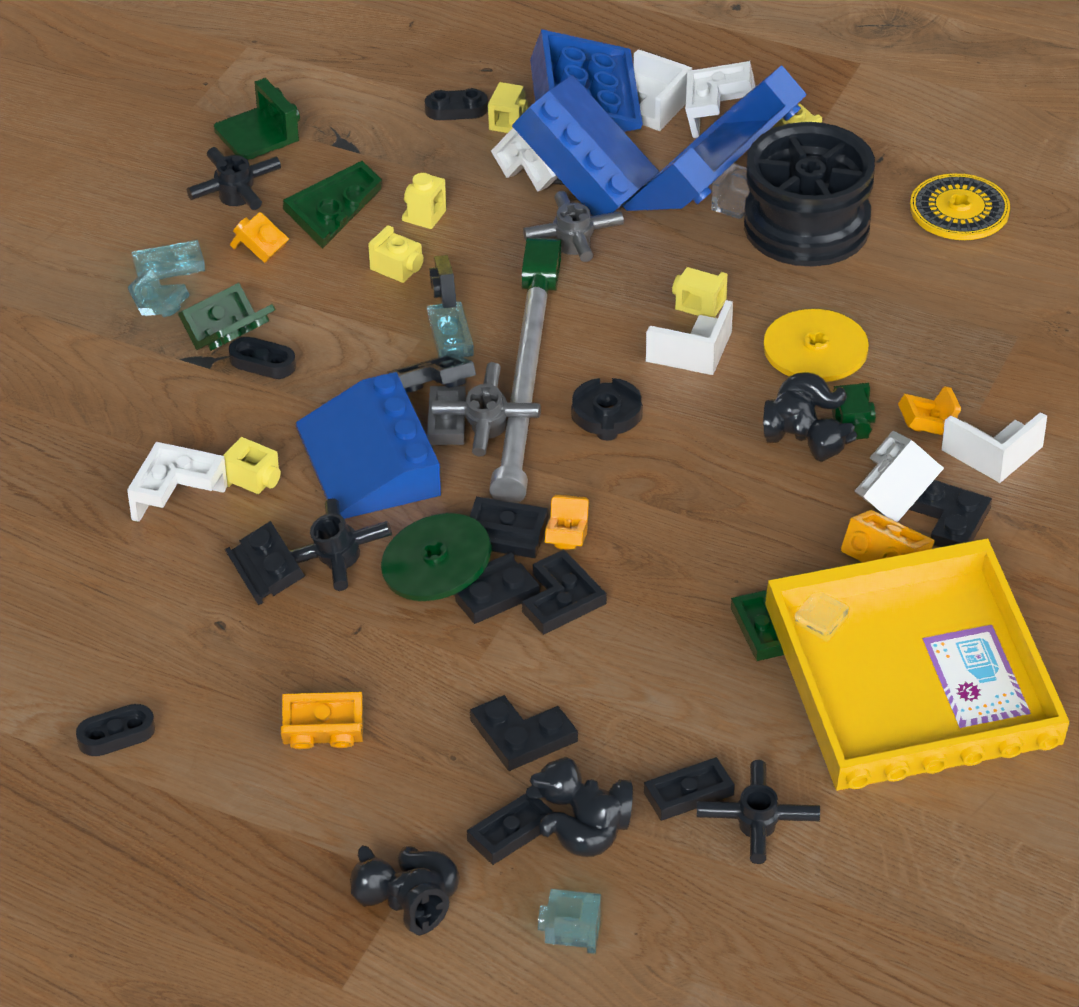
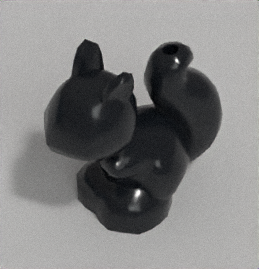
(795, 414)
(596, 810)
(420, 889)

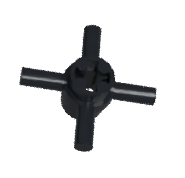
(233, 179)
(338, 543)

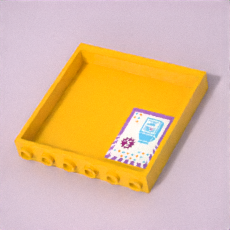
(921, 670)

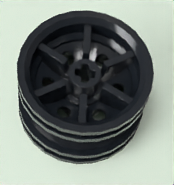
(809, 193)

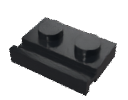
(511, 525)
(265, 562)
(497, 589)

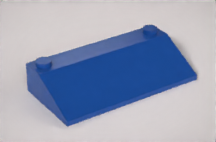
(720, 145)

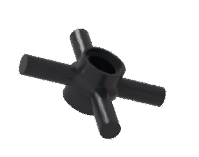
(758, 811)

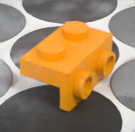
(322, 719)

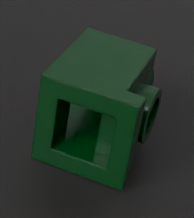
(857, 409)

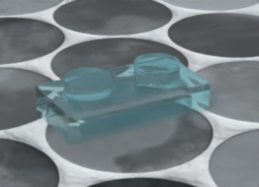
(170, 260)
(450, 330)

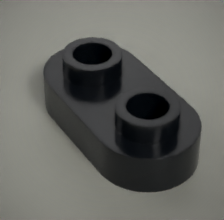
(456, 104)
(262, 357)
(115, 730)

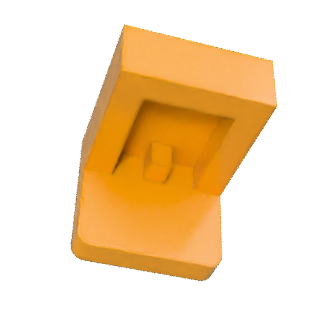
(259, 236)
(928, 414)
(567, 521)

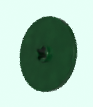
(436, 557)

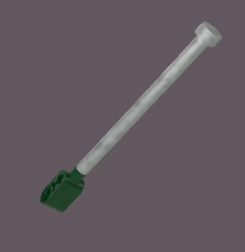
(539, 275)

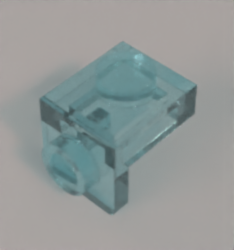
(156, 298)

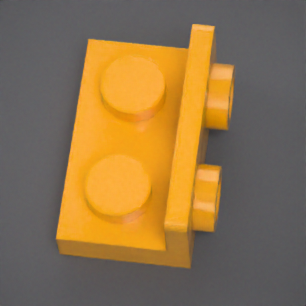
(879, 537)

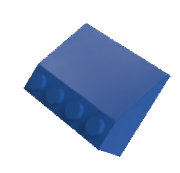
(599, 67)
(585, 147)
(370, 448)

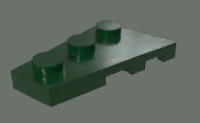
(333, 201)

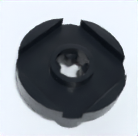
(606, 422)

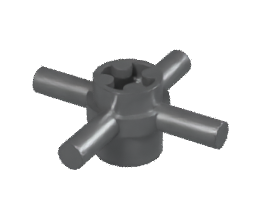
(573, 226)
(486, 409)

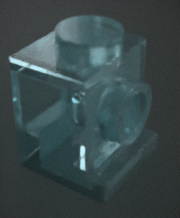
(571, 919)

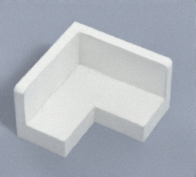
(715, 84)
(659, 87)
(515, 154)
(692, 351)
(997, 455)
(171, 466)
(899, 476)

